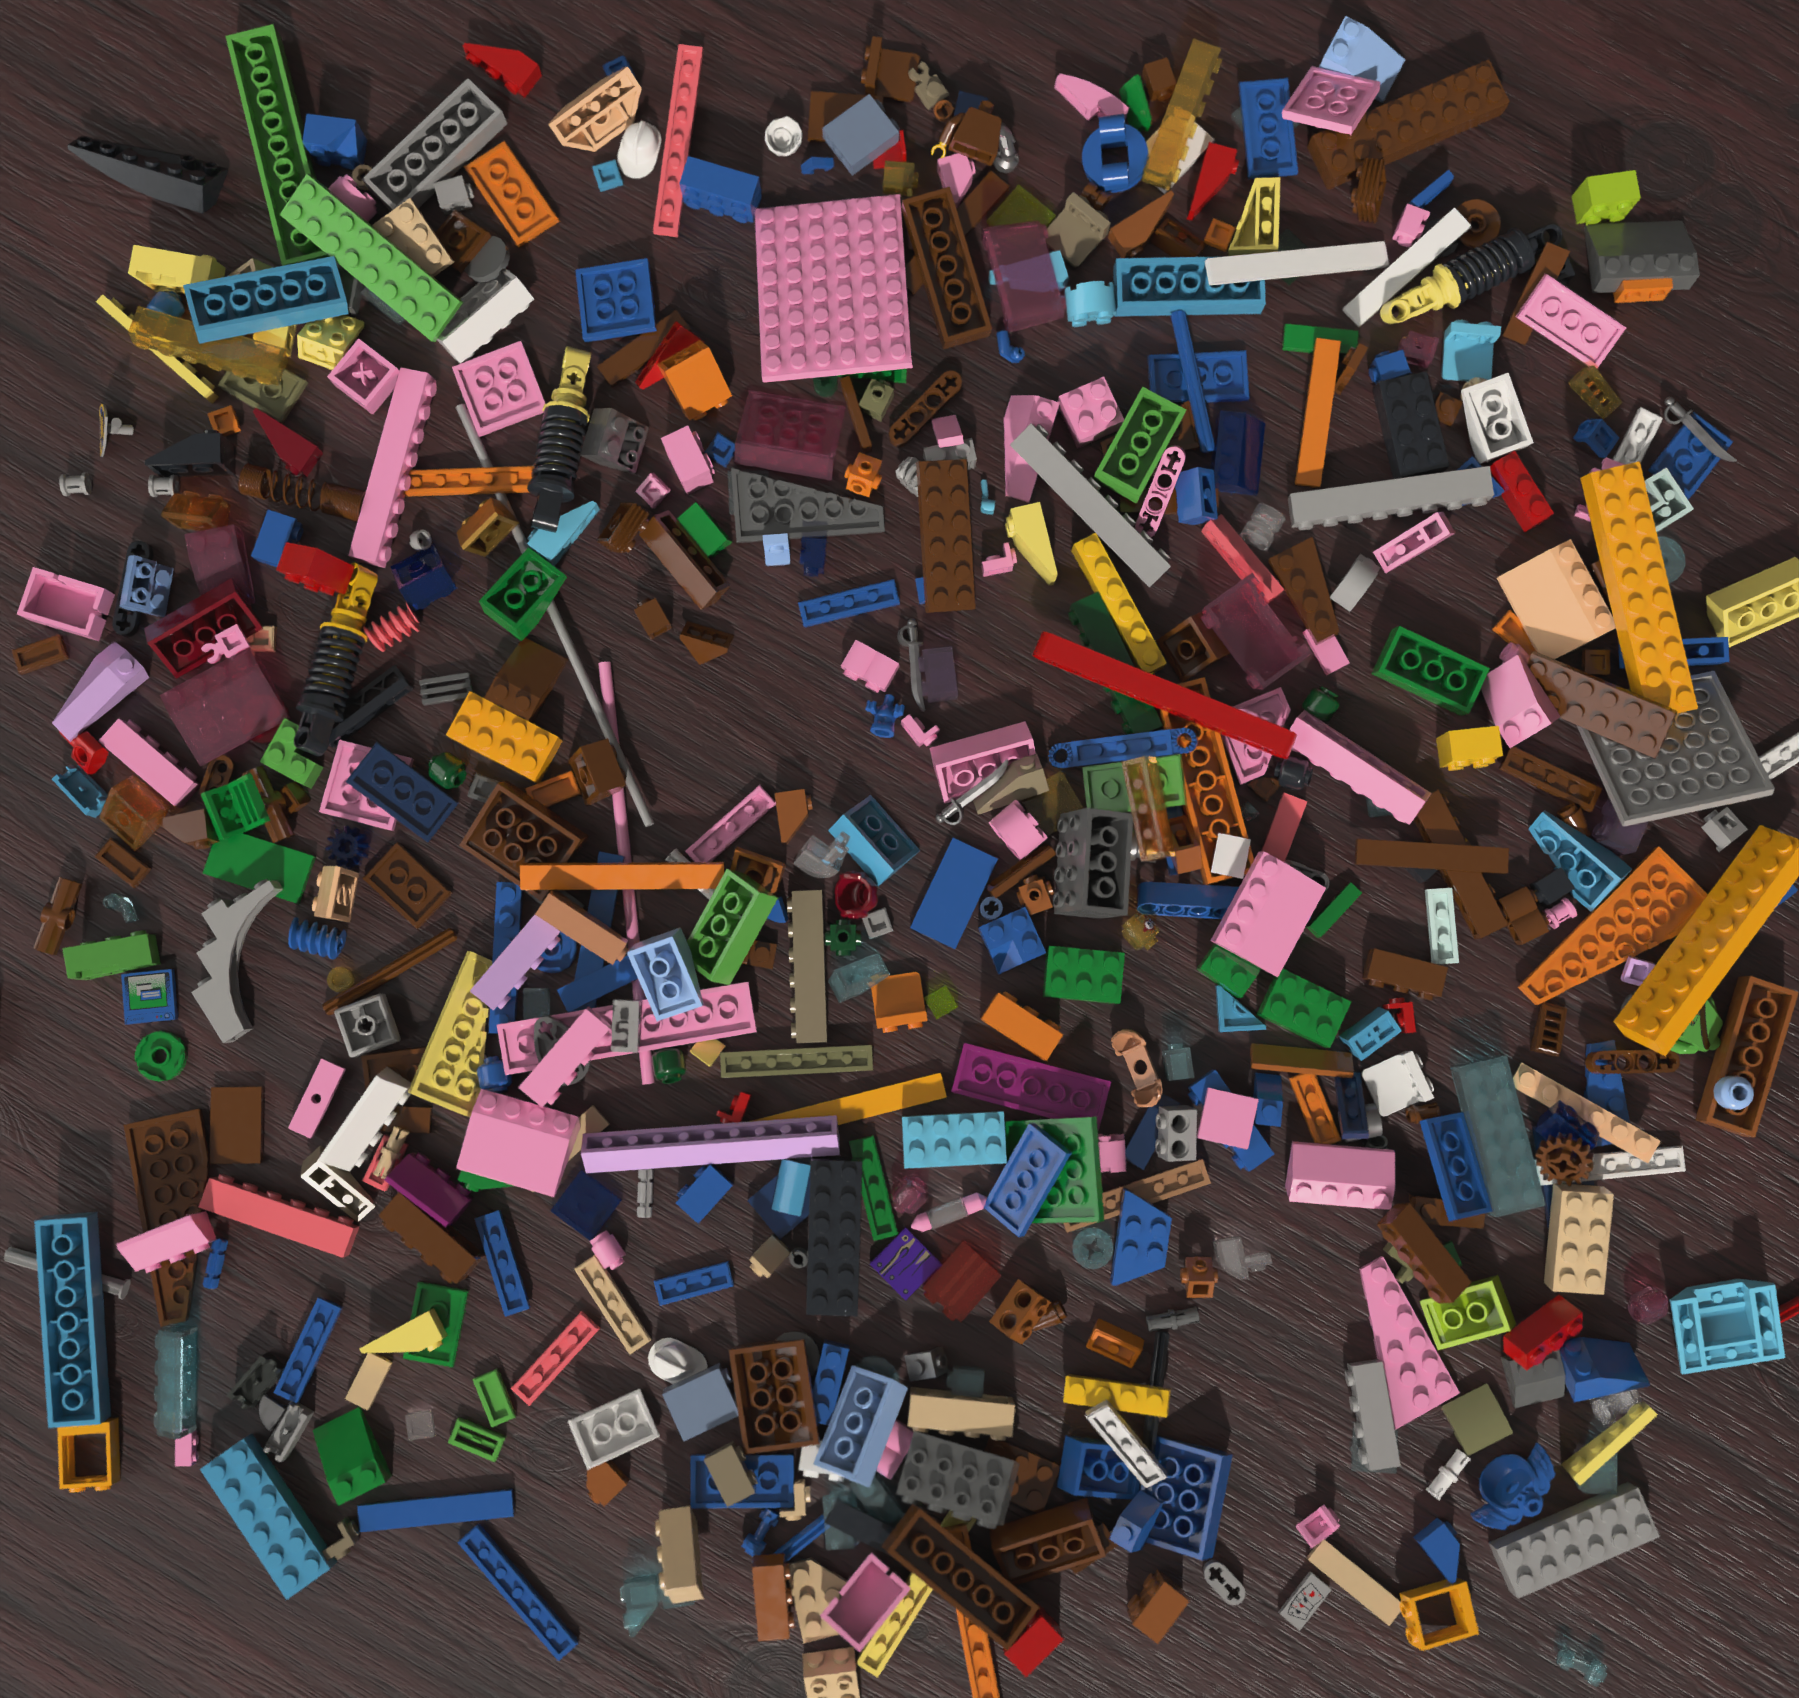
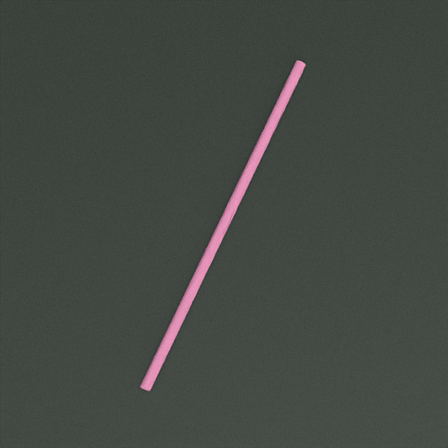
(623, 845)

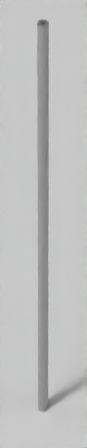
(564, 635)

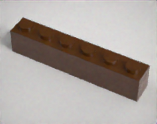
(1469, 889)

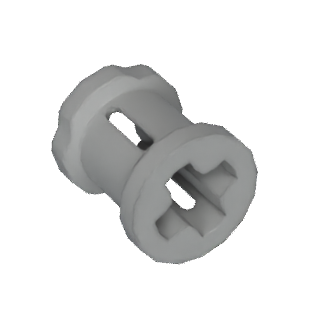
(75, 484)
(163, 485)

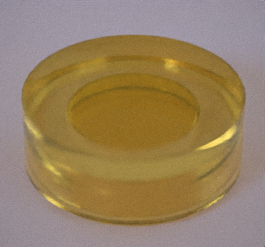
(340, 979)

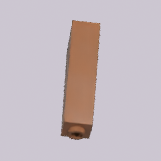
(582, 927)

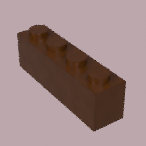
(684, 559)
(1423, 1253)

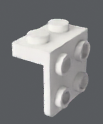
(1397, 1083)

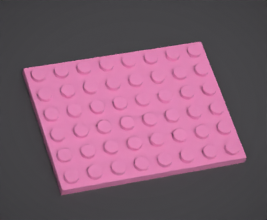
(832, 288)

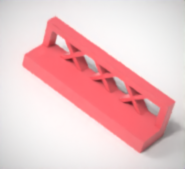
(1240, 556)

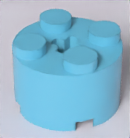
(1090, 303)

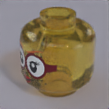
(1140, 932)

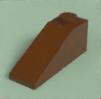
(1434, 1212)

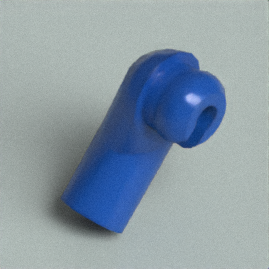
(1008, 351)

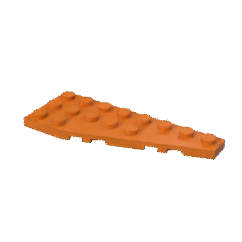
(1636, 916)

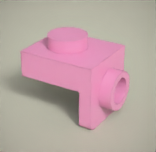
(1318, 1525)

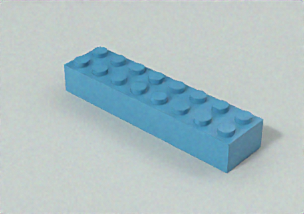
(72, 1319)

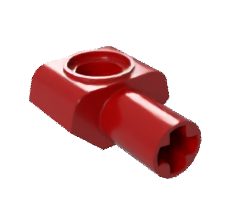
(88, 752)

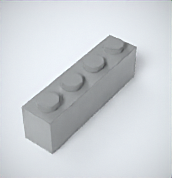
(1373, 1414)

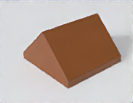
(759, 868)

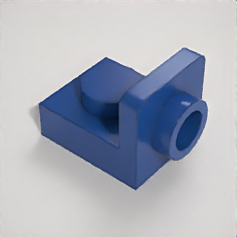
(1597, 436)

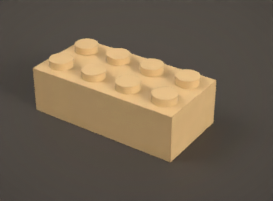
(1578, 1238)
(966, 1414)

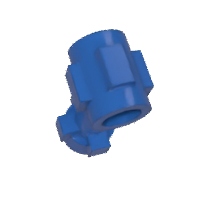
(754, 1543)

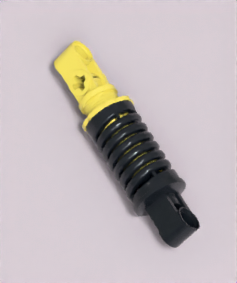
(1473, 273)
(560, 442)

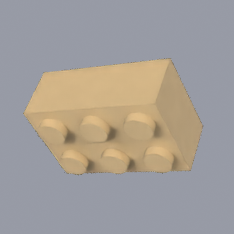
(679, 1555)

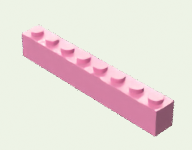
(391, 467)

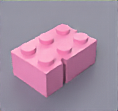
(67, 606)
(865, 1602)

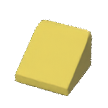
(707, 1050)

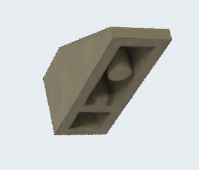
(1020, 781)
(337, 1186)

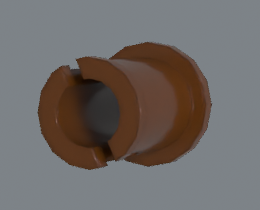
(1422, 1112)

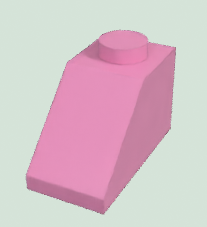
(956, 173)

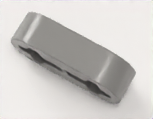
(1219, 1586)

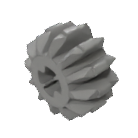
(908, 474)

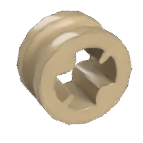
(357, 173)

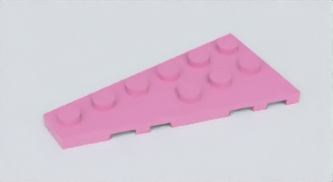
(1411, 1364)

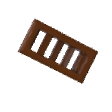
(1538, 1036)

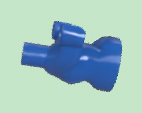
(884, 716)

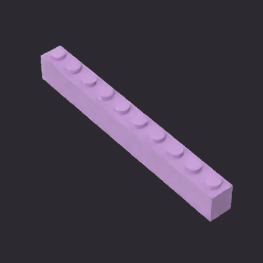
(710, 1144)

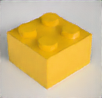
(1469, 747)

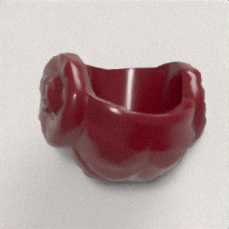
(855, 894)

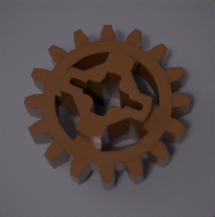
(1564, 1159)

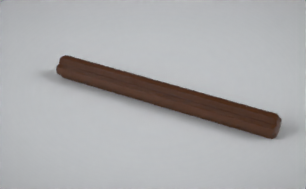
(390, 971)

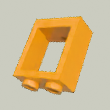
(67, 1457)
(1462, 1609)

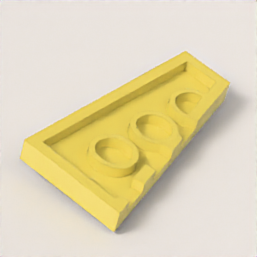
(1605, 1445)

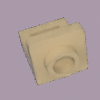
(801, 1495)

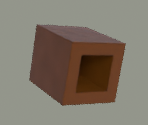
(1159, 79)
(652, 617)

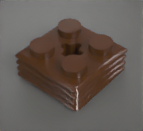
(1370, 191)
(623, 527)

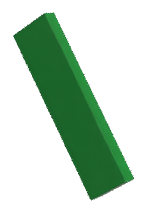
(874, 1189)

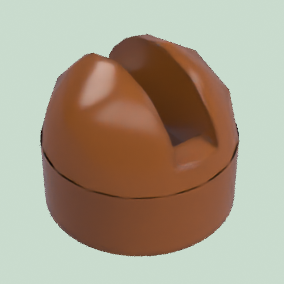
(939, 114)

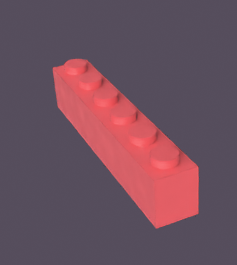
(279, 1216)

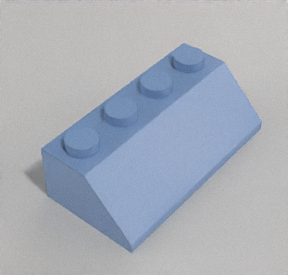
(860, 1426)

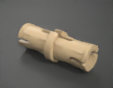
(391, 1152)

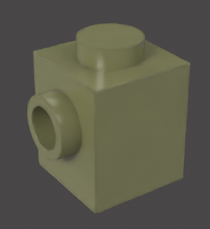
(876, 399)

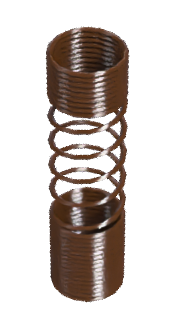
(334, 498)

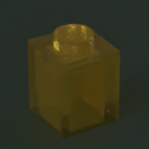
(899, 178)

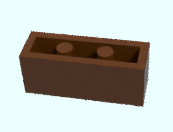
(1404, 974)

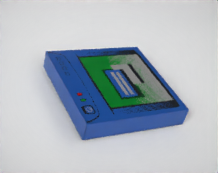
(149, 996)

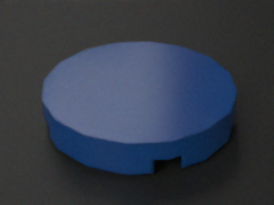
(560, 956)

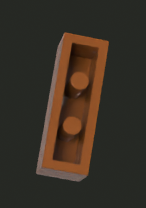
(772, 1597)

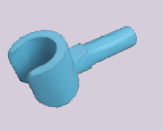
(987, 505)

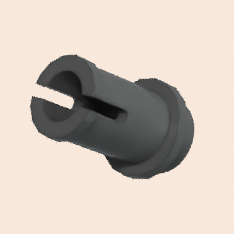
(799, 1251)

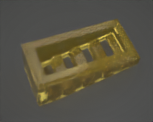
(1589, 396)

